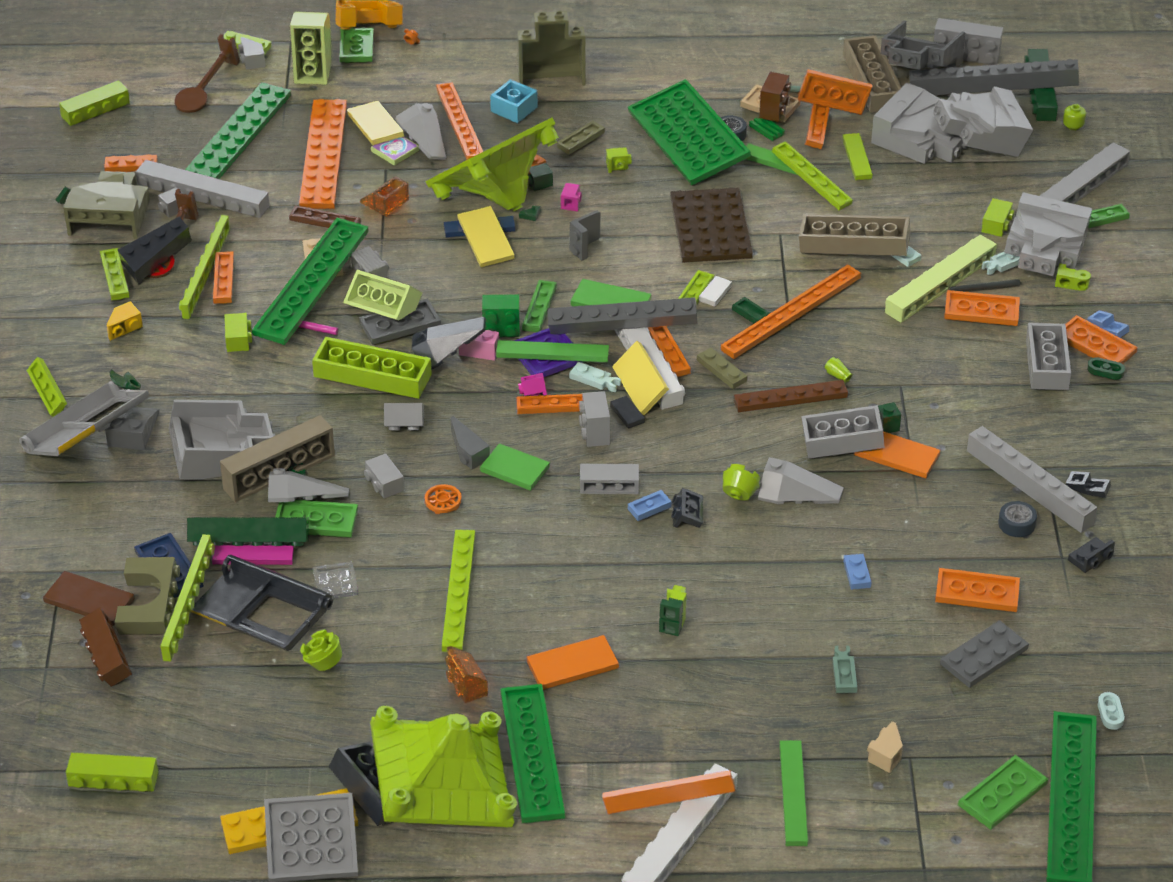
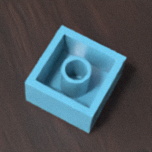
(514, 101)

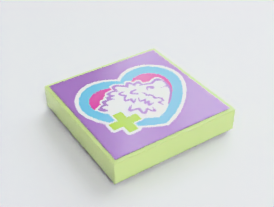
(395, 150)

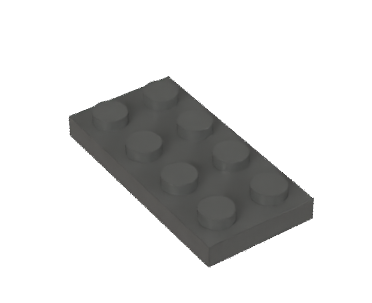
(382, 328)
(984, 653)

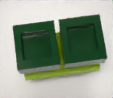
(673, 611)

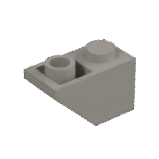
(251, 54)

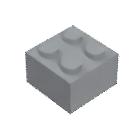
(595, 419)

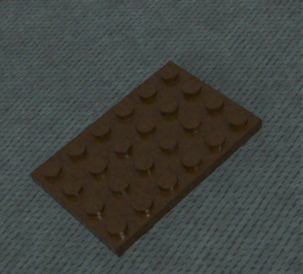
(711, 225)

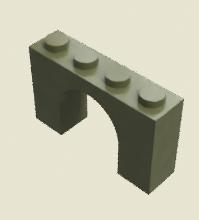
(156, 615)

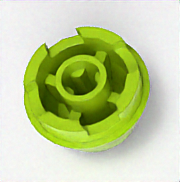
(739, 482)
(322, 651)

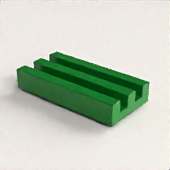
(767, 128)

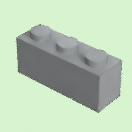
(609, 478)

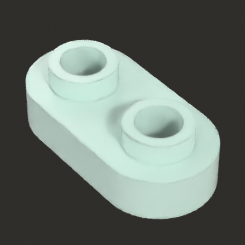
(1111, 715)

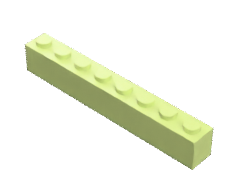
(937, 279)

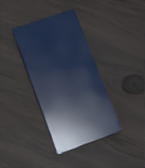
(167, 547)

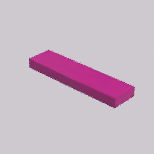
(255, 554)

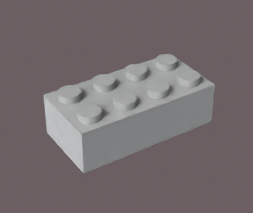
(981, 41)
(1048, 356)
(843, 431)

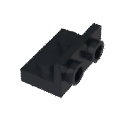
(687, 508)
(1091, 554)

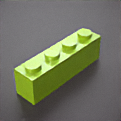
(94, 103)
(112, 772)

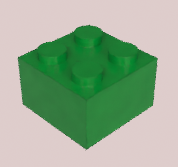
(502, 314)

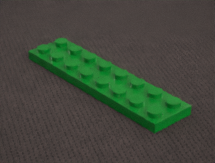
(532, 753)

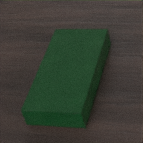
(749, 310)

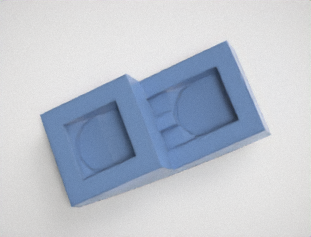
(1106, 321)

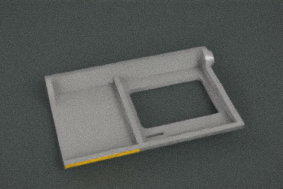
(71, 426)

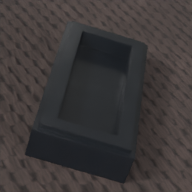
(627, 412)

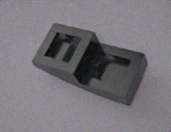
(1085, 484)

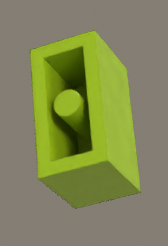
(997, 217)
(237, 332)

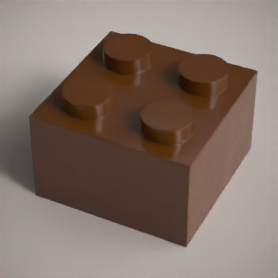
(774, 96)

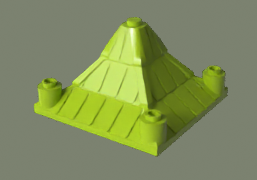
(499, 171)
(441, 770)

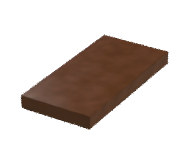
(86, 595)

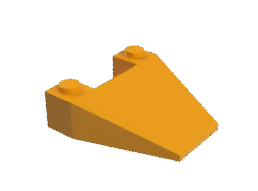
(368, 11)

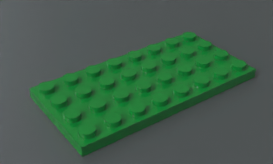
(689, 132)

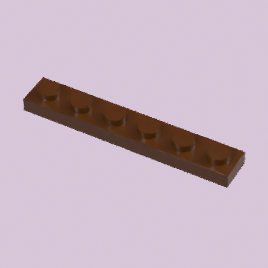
(790, 396)

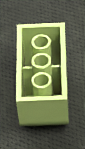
(311, 47)

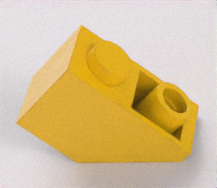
(123, 320)

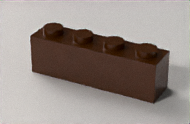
(105, 647)

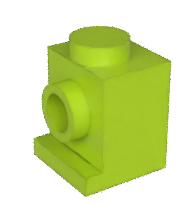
(617, 159)

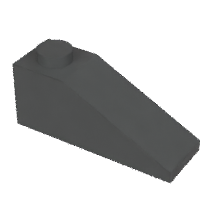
(470, 447)

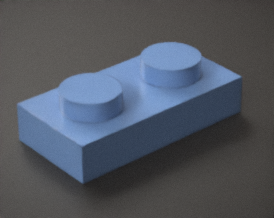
(649, 505)
(857, 571)

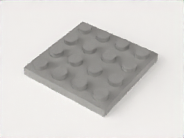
(310, 837)

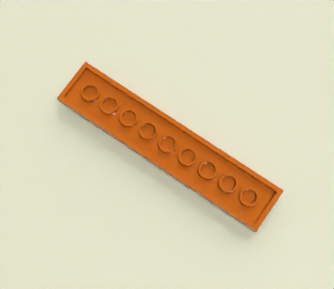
(323, 154)

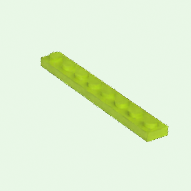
(204, 268)
(458, 589)
(186, 598)

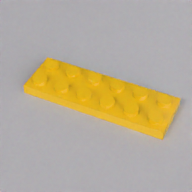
(247, 828)

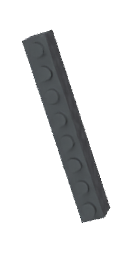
(622, 316)

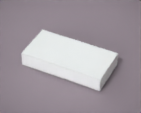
(715, 291)

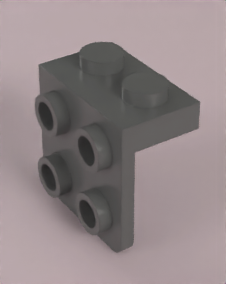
(583, 232)

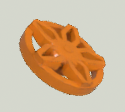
(443, 498)

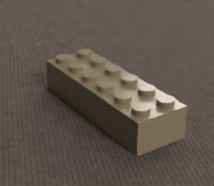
(870, 66)
(855, 234)
(250, 469)

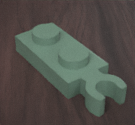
(844, 671)

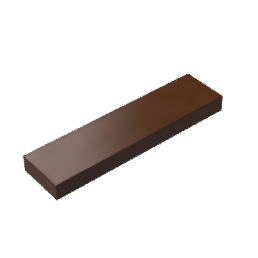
(318, 217)

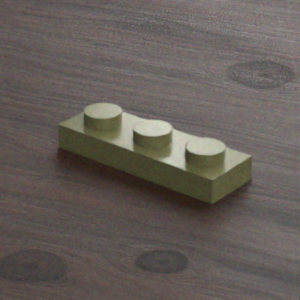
(580, 137)
(721, 368)

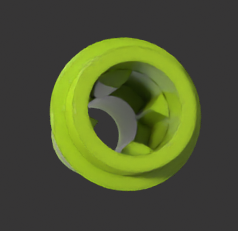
(838, 369)

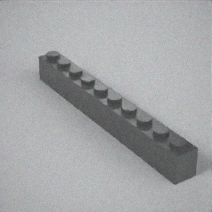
(1005, 76)

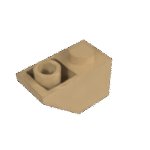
(886, 749)

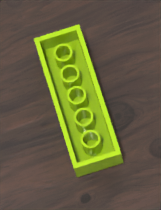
(372, 367)

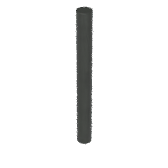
(986, 286)

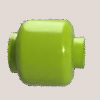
(1074, 117)

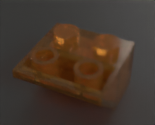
(387, 196)
(465, 675)

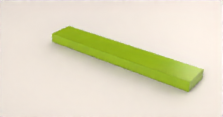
(812, 176)

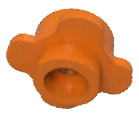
(411, 37)

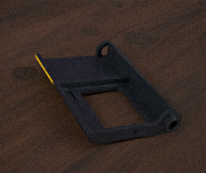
(246, 587)

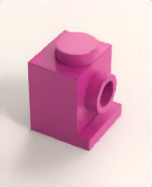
(571, 197)
(532, 385)

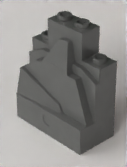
(921, 53)

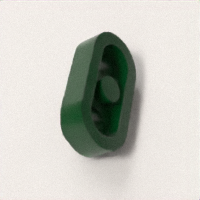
(1106, 368)

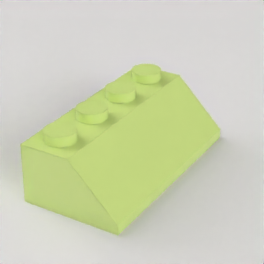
(382, 296)

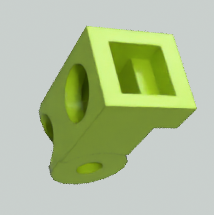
(1072, 278)

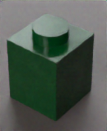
(540, 177)
(890, 417)

